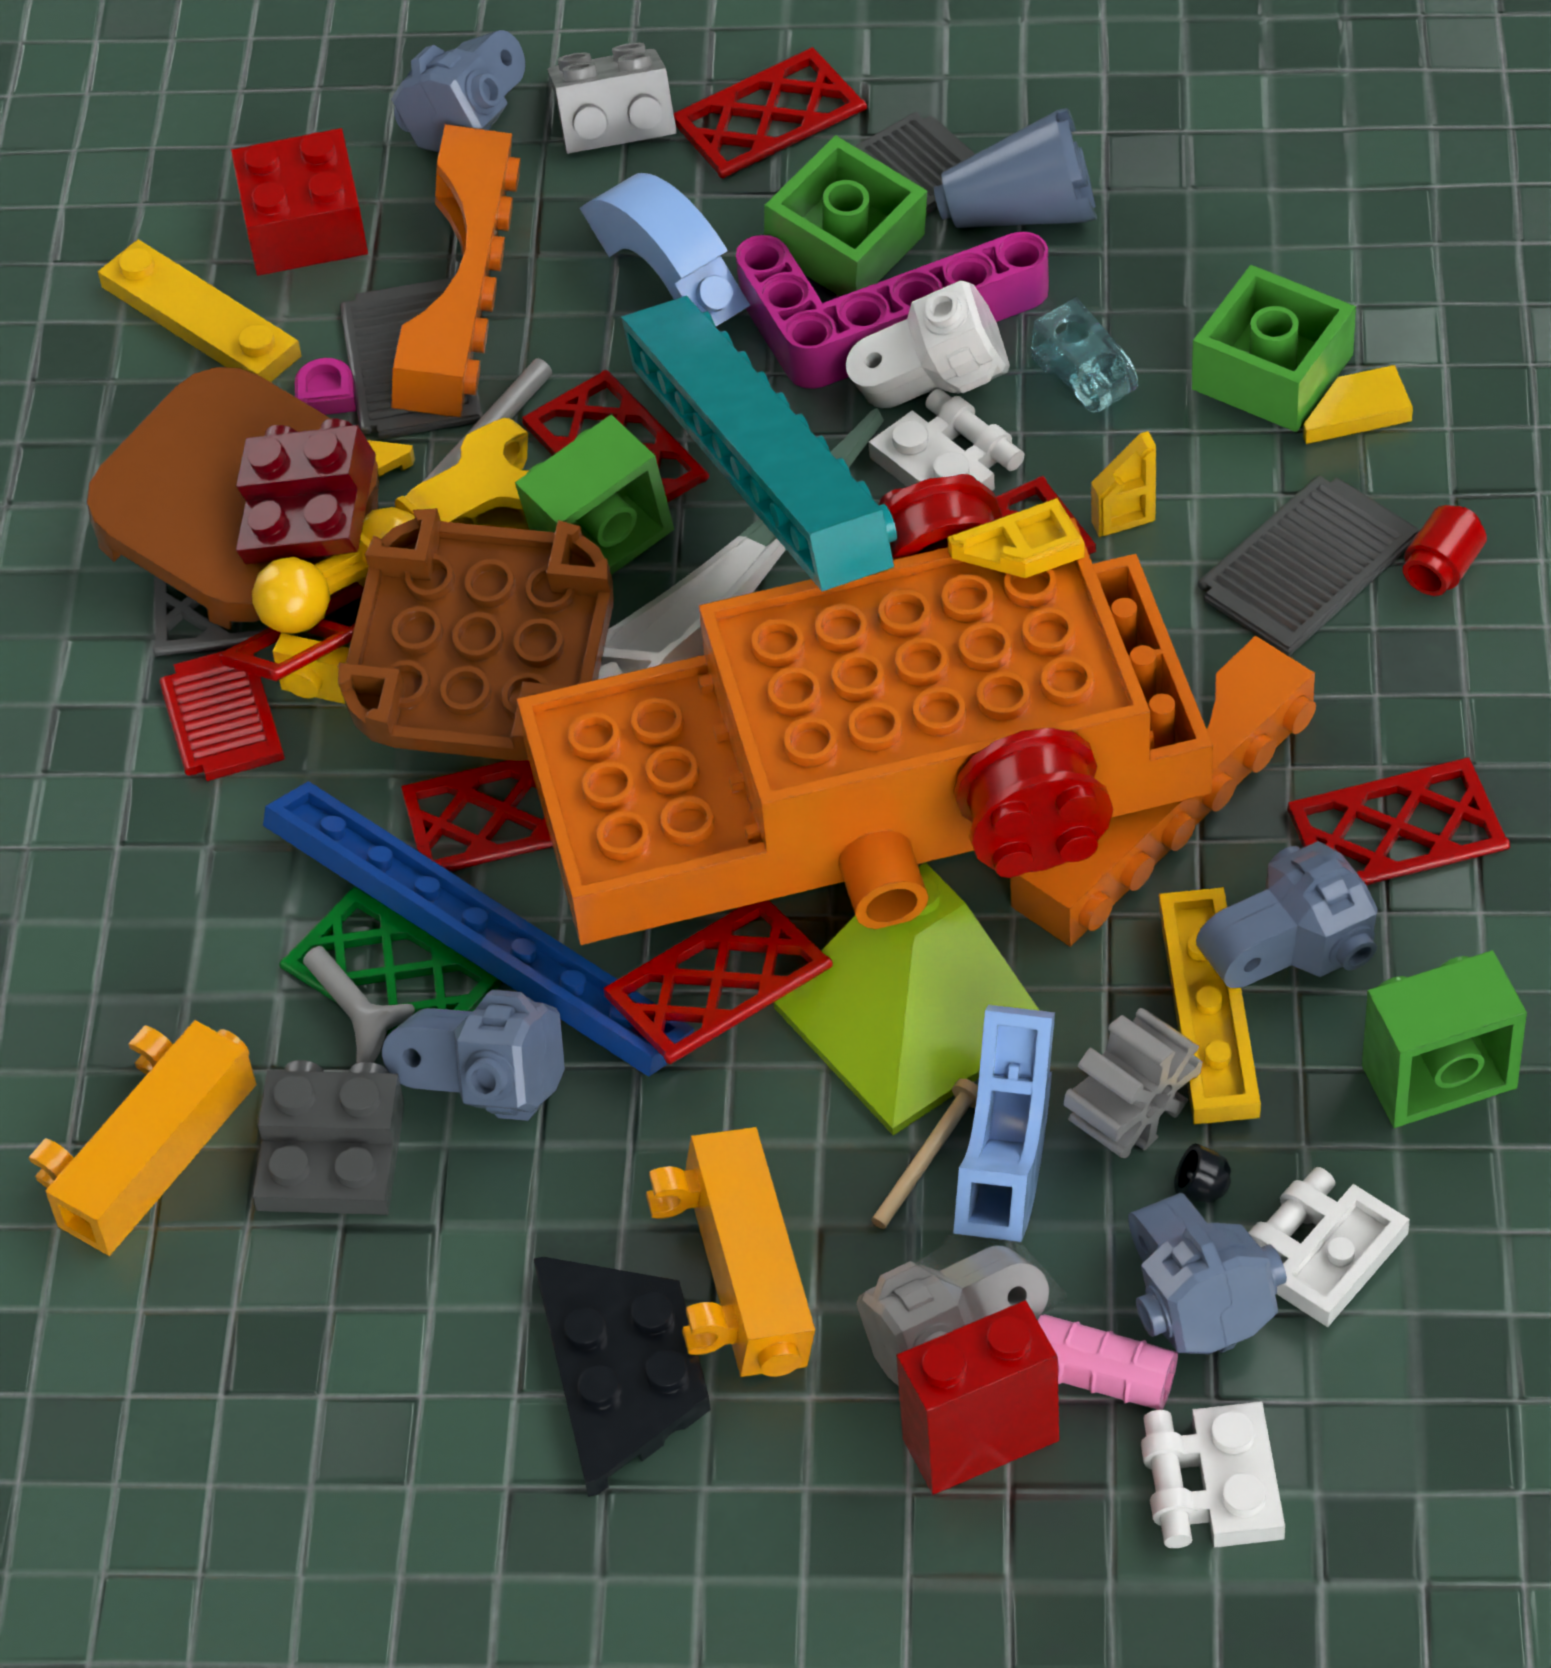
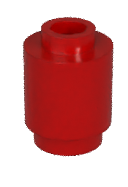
(1443, 549)

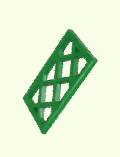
(393, 928)

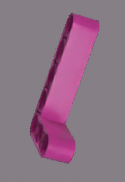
(816, 337)

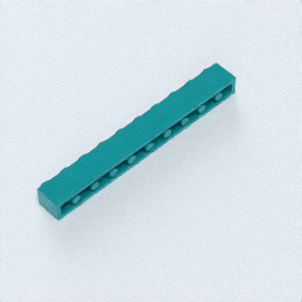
(761, 444)

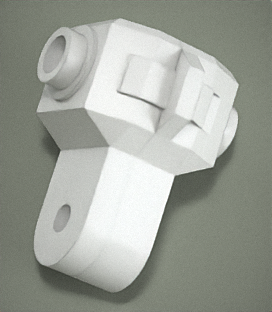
(942, 344)

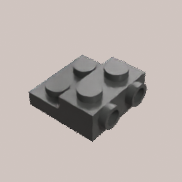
(328, 1139)

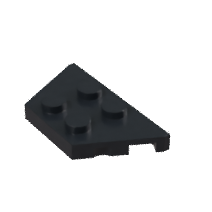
(620, 1362)

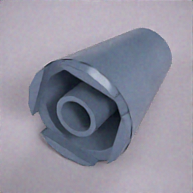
(1021, 180)

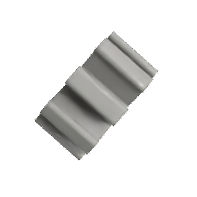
(1133, 1082)

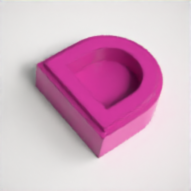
(326, 386)

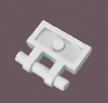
(925, 450)
(1339, 1253)
(1236, 1473)

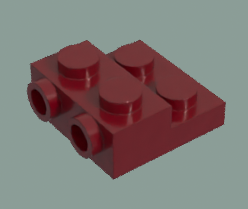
(304, 492)

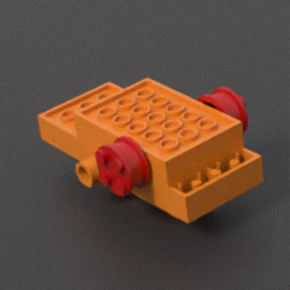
(869, 734)

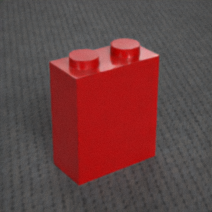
(979, 1397)

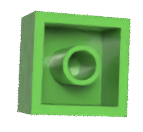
(846, 217)
(1273, 348)
(604, 486)
(1443, 1038)

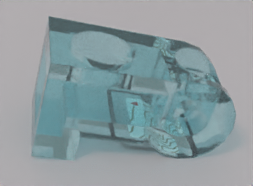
(1083, 356)

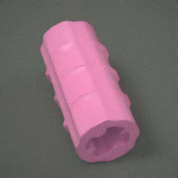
(1111, 1363)

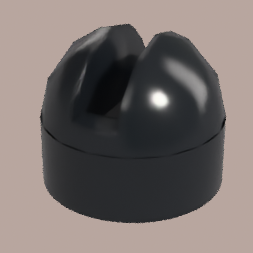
(1202, 1174)

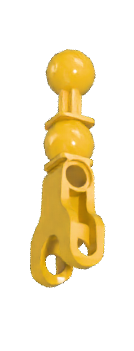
(477, 490)

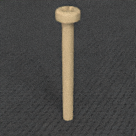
(966, 1097)

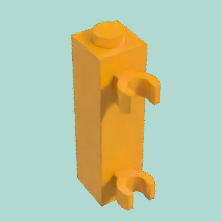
(149, 1137)
(747, 1250)

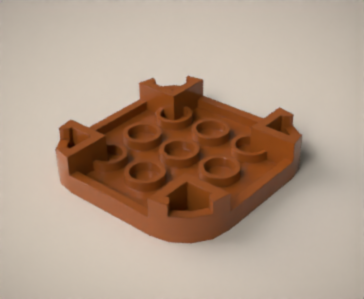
(173, 490)
(467, 625)

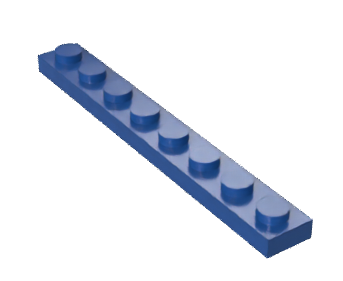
(463, 919)

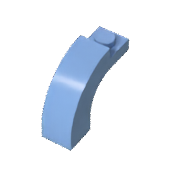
(671, 237)
(1008, 1126)

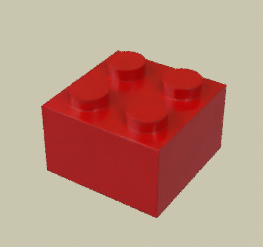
(299, 201)

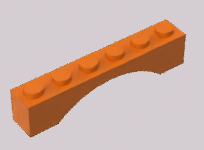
(438, 346)
(1255, 708)

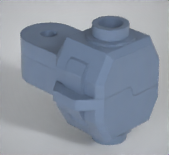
(458, 87)
(1307, 917)
(497, 1056)
(1202, 1279)

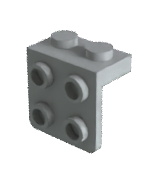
(612, 97)

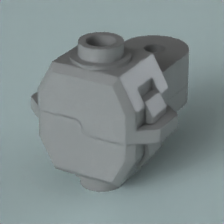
(924, 1303)

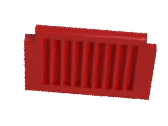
(219, 718)

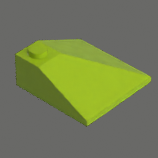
(905, 1006)

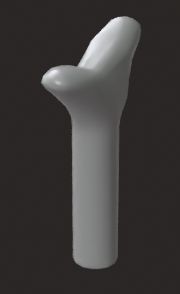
(368, 1019)

